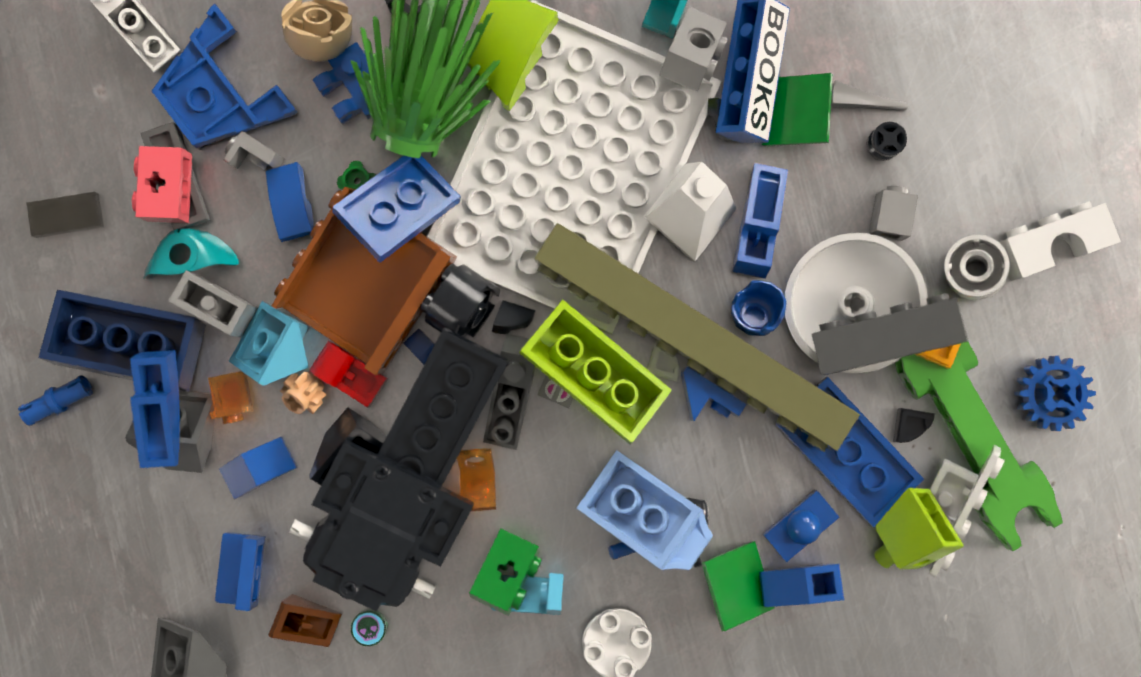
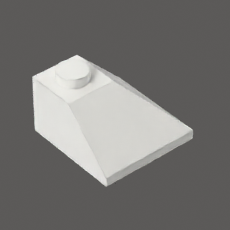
(692, 209)

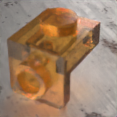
(230, 397)

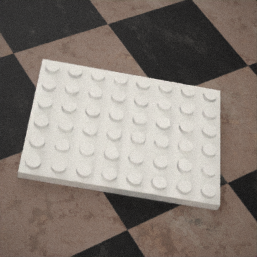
(577, 149)

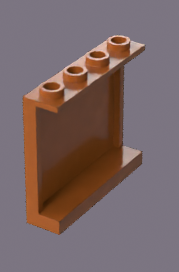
(354, 296)

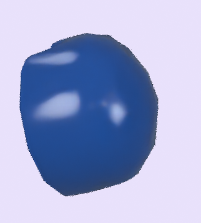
(758, 308)

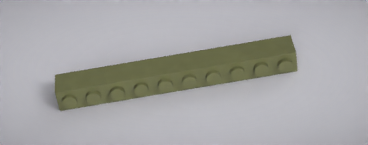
(696, 338)

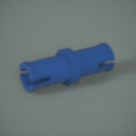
(55, 400)

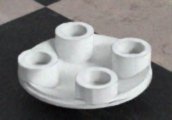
(616, 643)

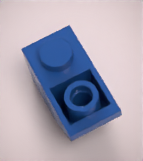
(801, 585)

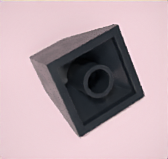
(349, 427)

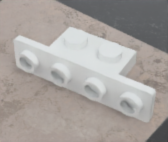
(960, 491)

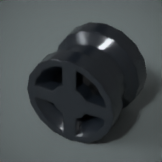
(892, 135)

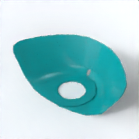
(204, 247)

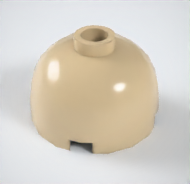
(317, 28)

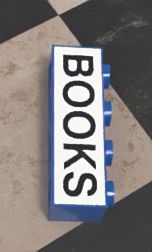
(753, 70)

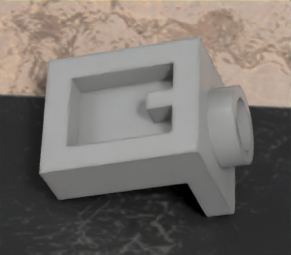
(259, 154)

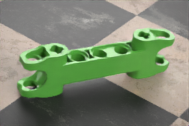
(976, 435)

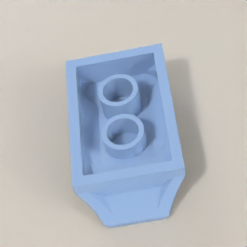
(647, 515)

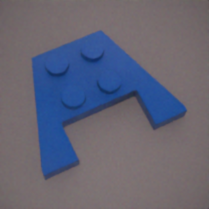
(203, 97)

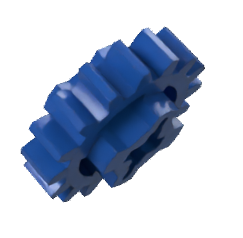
(1070, 393)

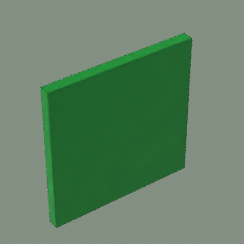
(801, 110)
(736, 585)

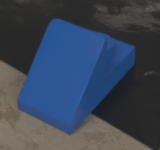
(699, 390)

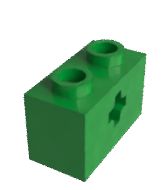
(506, 552)

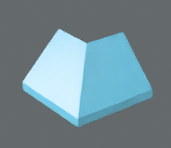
(271, 346)

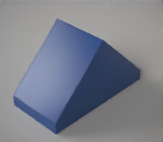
(257, 467)

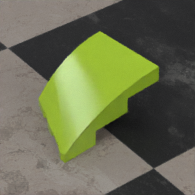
(515, 39)

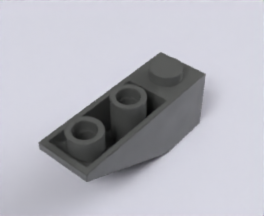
(510, 396)

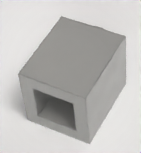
(893, 213)

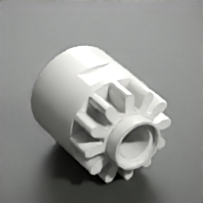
(981, 250)

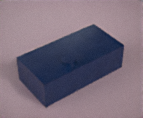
(106, 334)

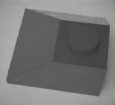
(195, 431)
(184, 653)

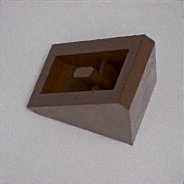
(304, 622)

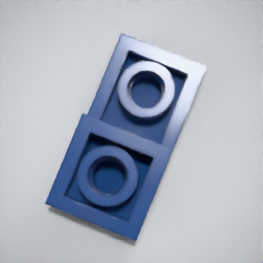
(288, 202)

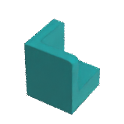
(664, 16)

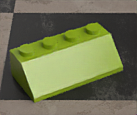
(596, 371)

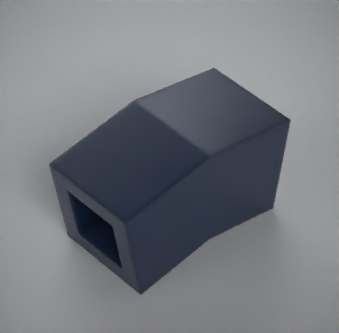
(419, 345)

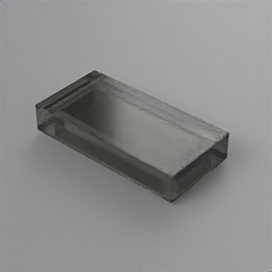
(64, 214)

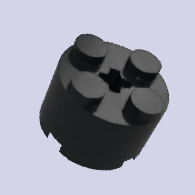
(460, 301)

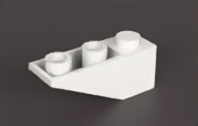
(139, 30)

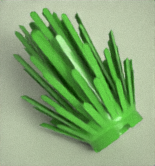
(419, 93)

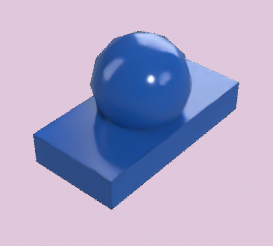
(801, 525)

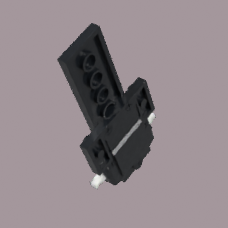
(392, 504)

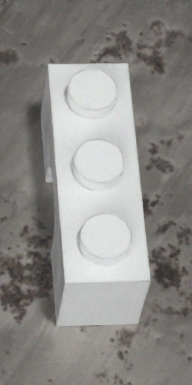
(1084, 231)

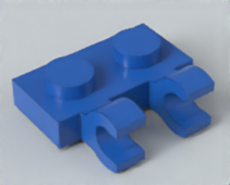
(344, 74)

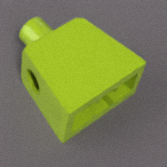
(915, 532)

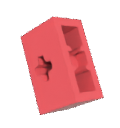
(170, 201)

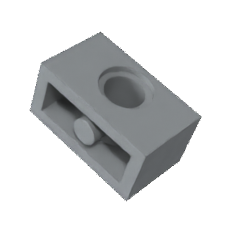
(693, 48)
(212, 304)

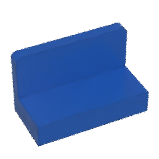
(240, 570)

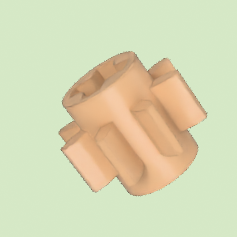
(302, 392)

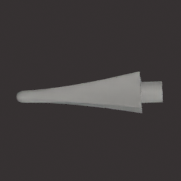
(850, 97)

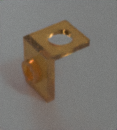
(478, 478)

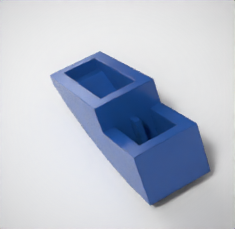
(760, 221)
(156, 408)

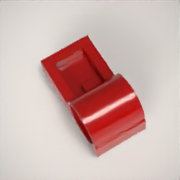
(347, 374)

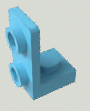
(542, 594)

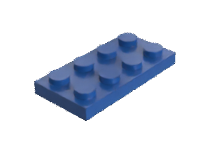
(864, 468)

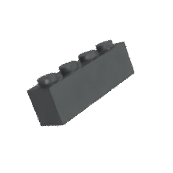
(889, 336)

